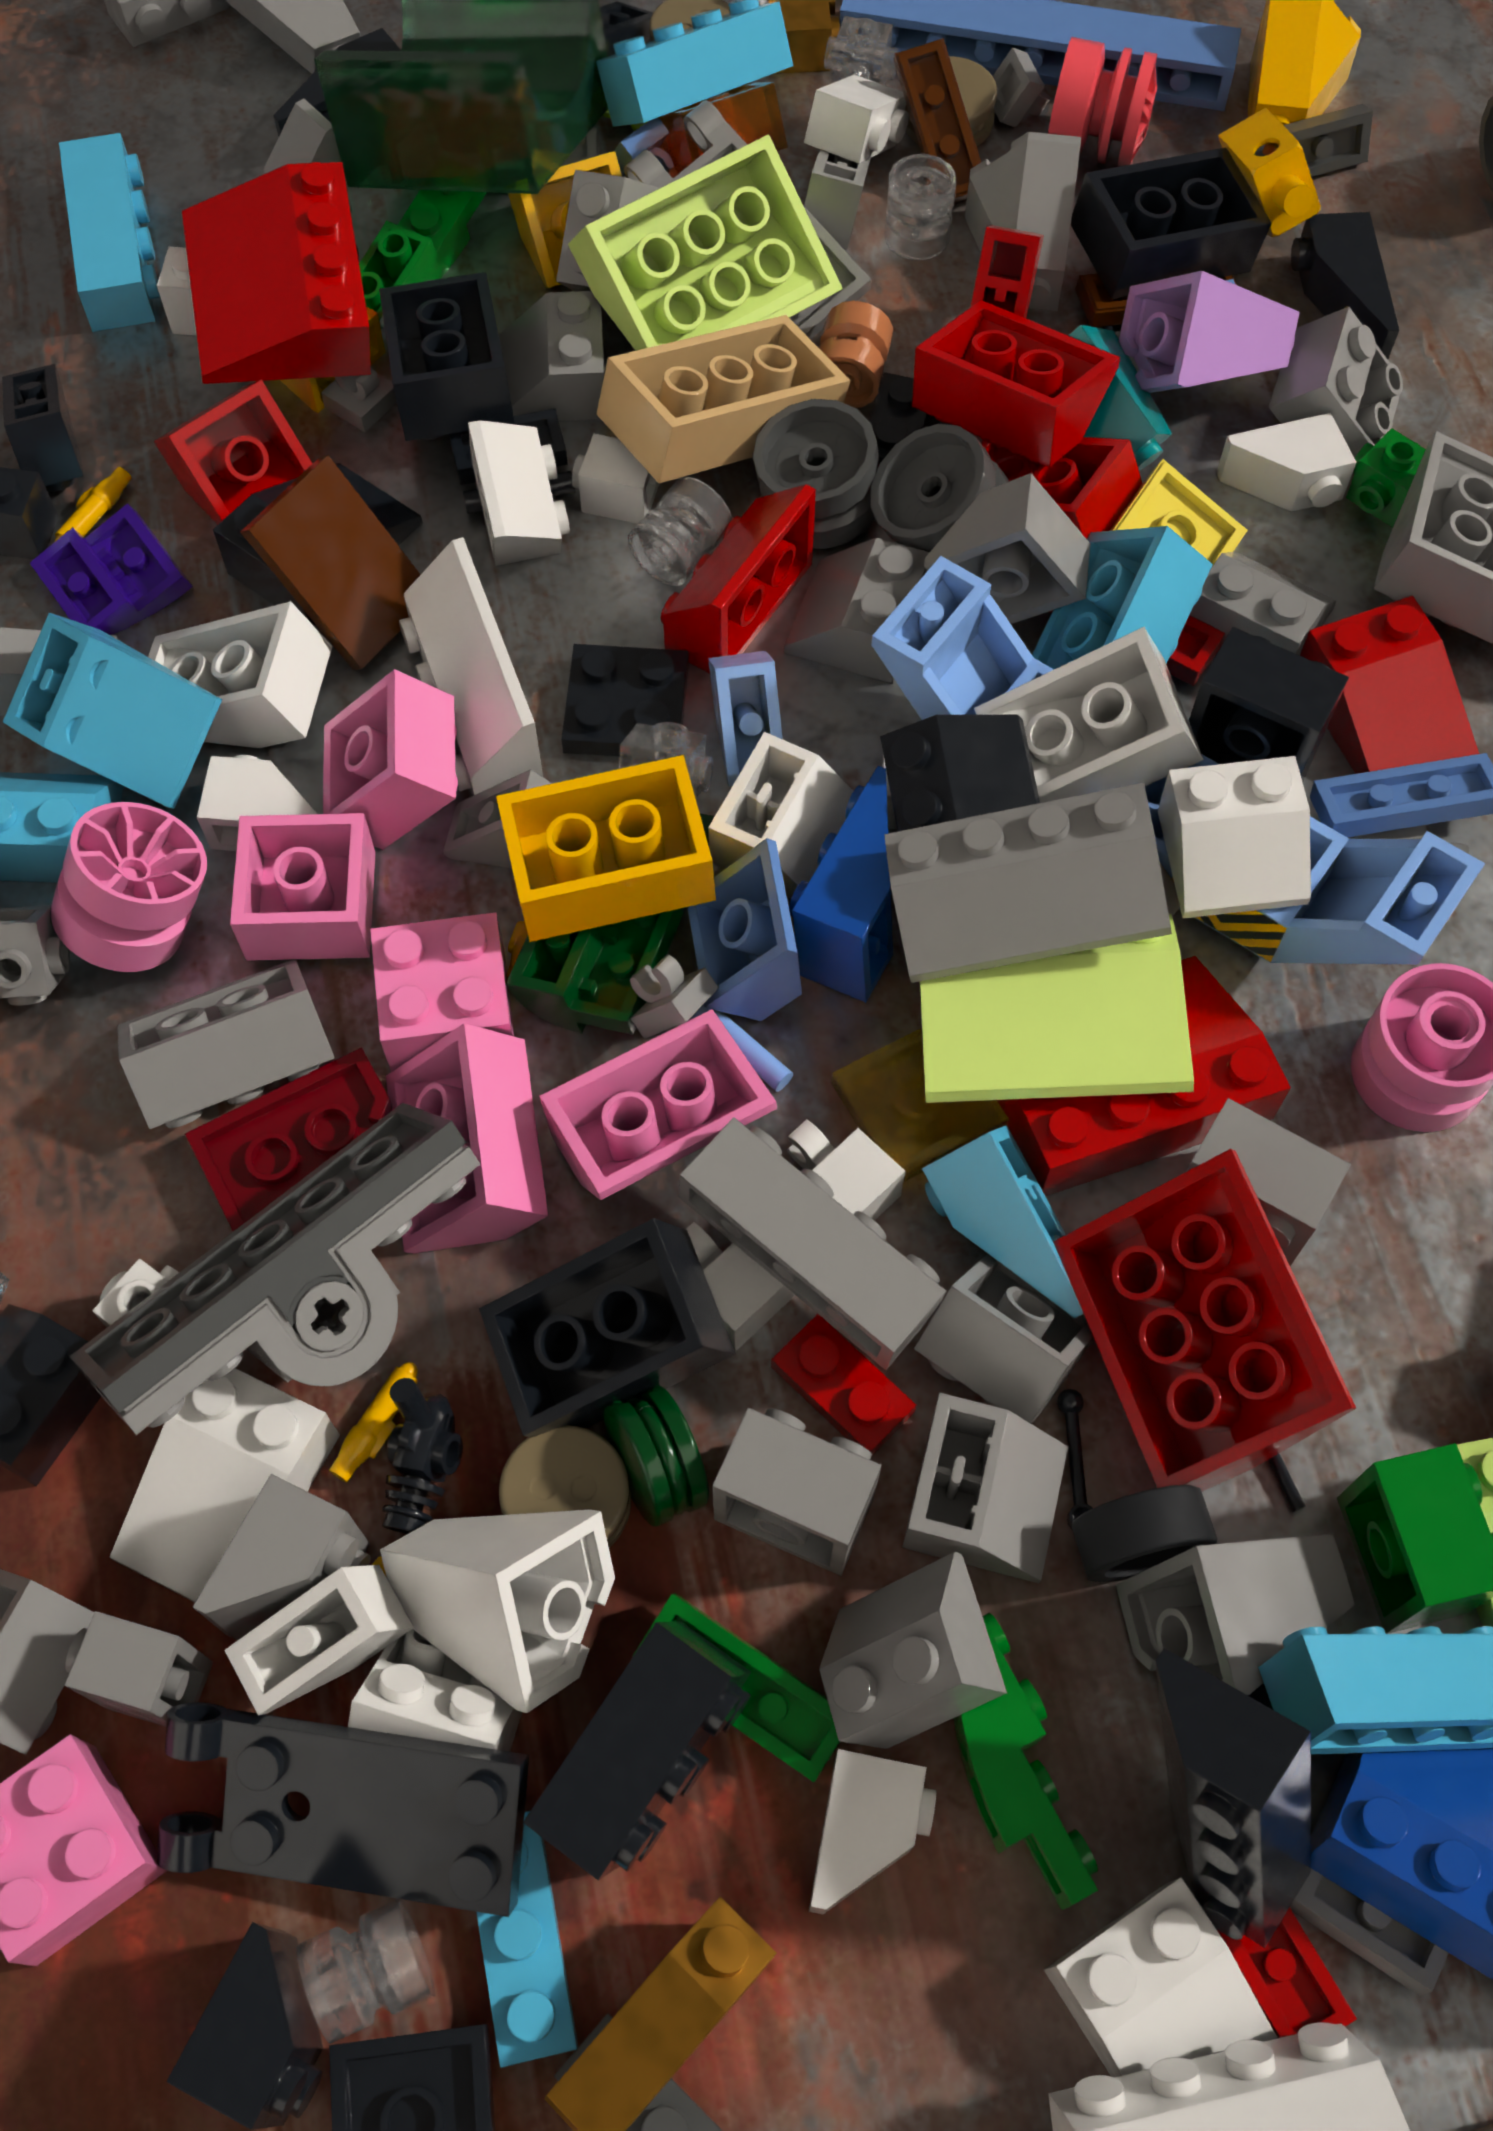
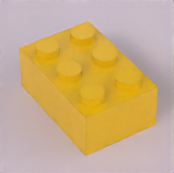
(607, 848)

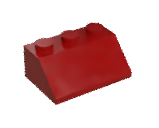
(1012, 381)
(743, 578)

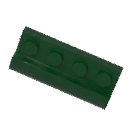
(588, 972)

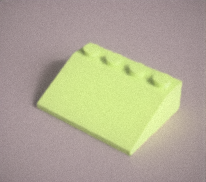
(707, 252)
(1060, 1026)

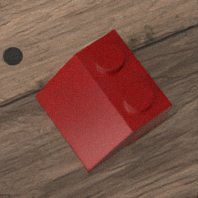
(233, 450)

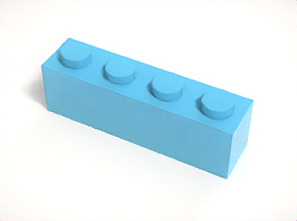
(694, 62)
(107, 232)
(1386, 1689)

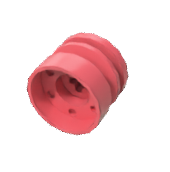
(1104, 101)

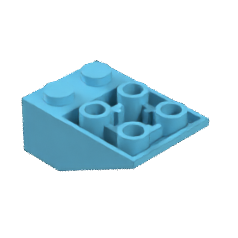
(111, 709)

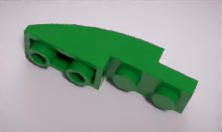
(420, 245)
(1016, 1794)

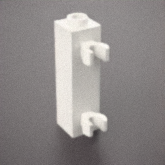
(861, 1181)

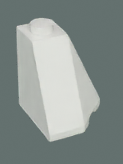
(506, 1595)

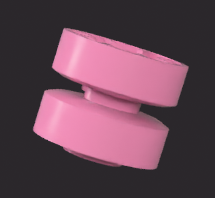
(127, 886)
(1427, 1048)

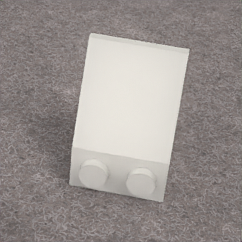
(260, 665)
(1102, 720)
(210, 1473)
(1158, 1986)

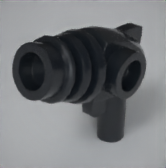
(423, 1452)

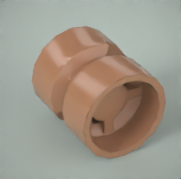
(858, 343)

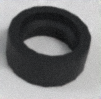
(1141, 1531)

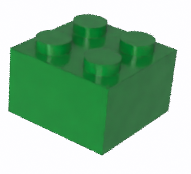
(1420, 1537)

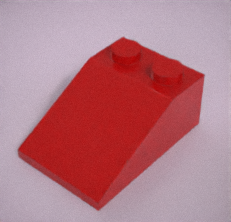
(1087, 483)
(1399, 690)

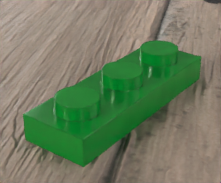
(782, 1710)

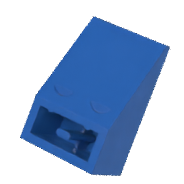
(846, 906)

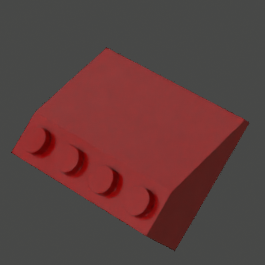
(278, 279)
(1096, 1136)
(1203, 1327)

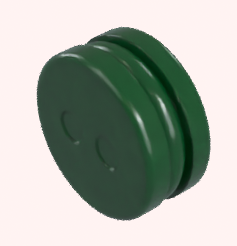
(658, 1455)

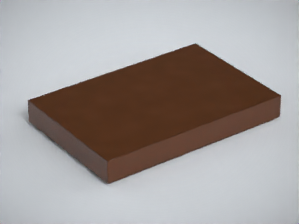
(335, 561)

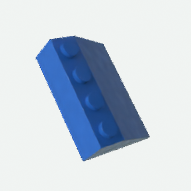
(1416, 1843)

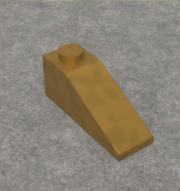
(662, 2023)

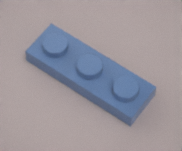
(1405, 796)

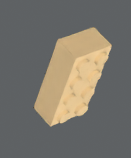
(712, 394)

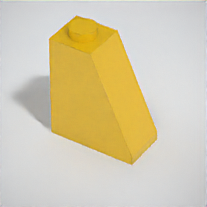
(1300, 58)

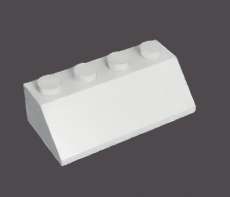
(469, 660)
(1284, 2084)

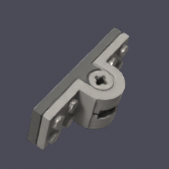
(288, 1281)

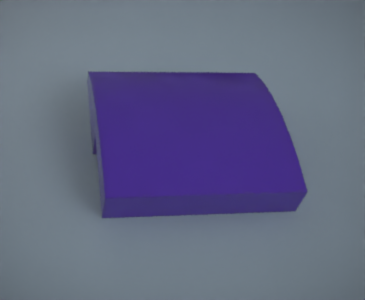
(112, 574)

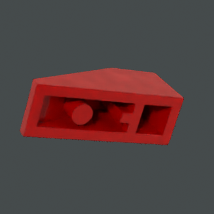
(1007, 268)

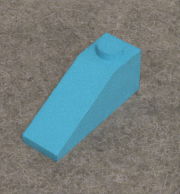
(1002, 1209)

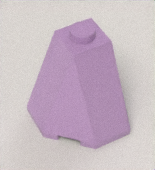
(1203, 331)

